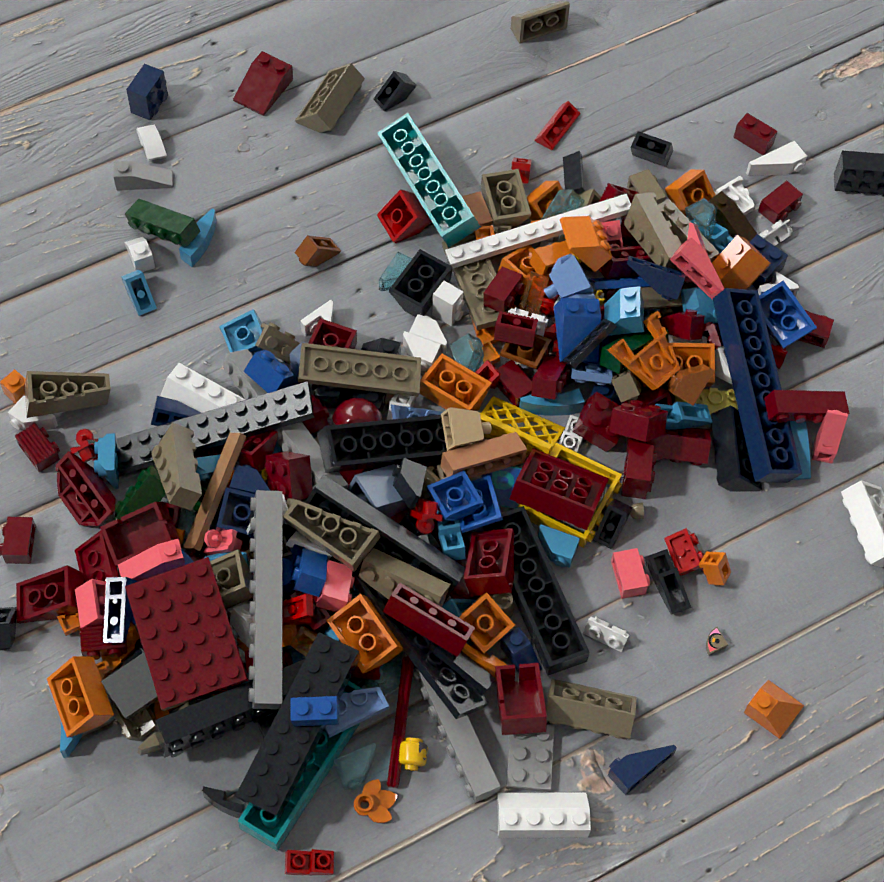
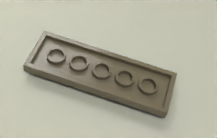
(473, 281)
(359, 369)

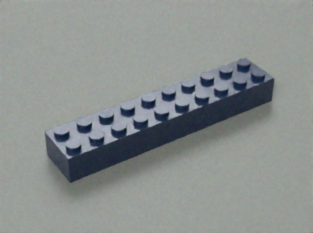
(753, 378)

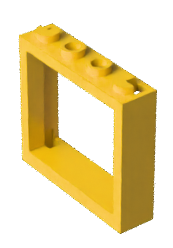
(579, 460)

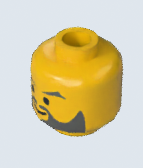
(413, 753)

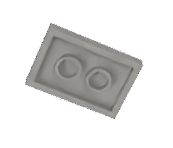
(531, 761)

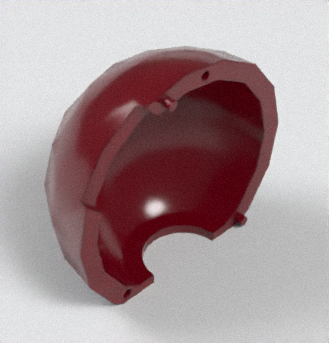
(356, 411)

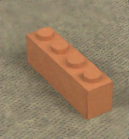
(485, 456)

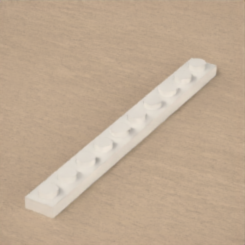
(533, 232)

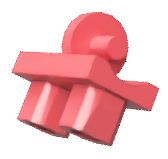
(221, 541)

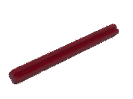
(400, 722)

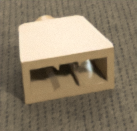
(463, 427)

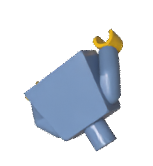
(570, 280)

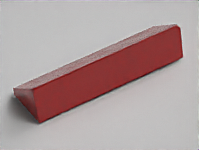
(557, 125)

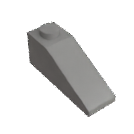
(136, 175)

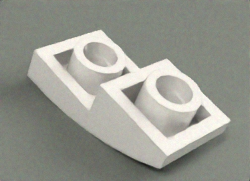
(152, 142)
(570, 439)

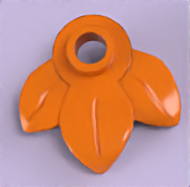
(378, 801)

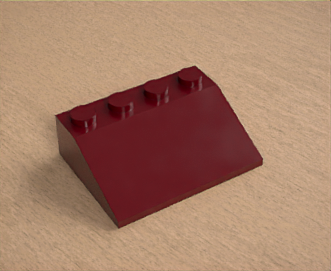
(559, 489)

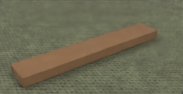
(214, 491)

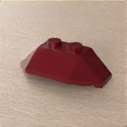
(83, 491)

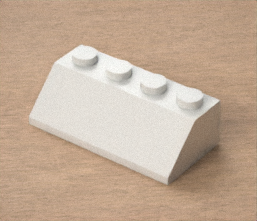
(196, 390)
(866, 509)
(543, 815)

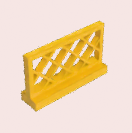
(499, 426)

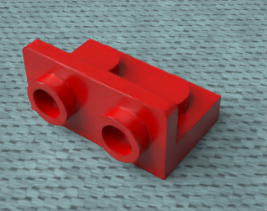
(684, 551)

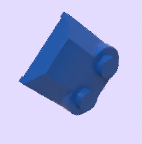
(455, 496)

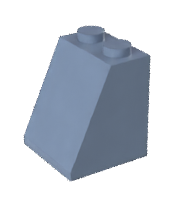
(378, 490)

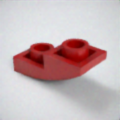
(309, 862)

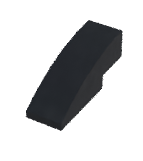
(668, 581)

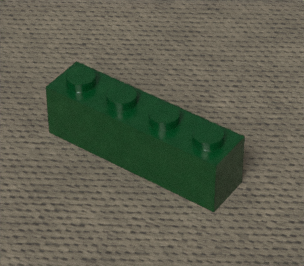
(162, 222)
(635, 341)

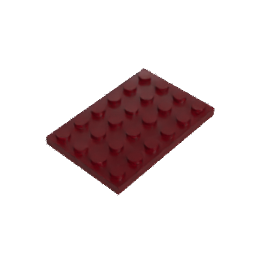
(186, 634)

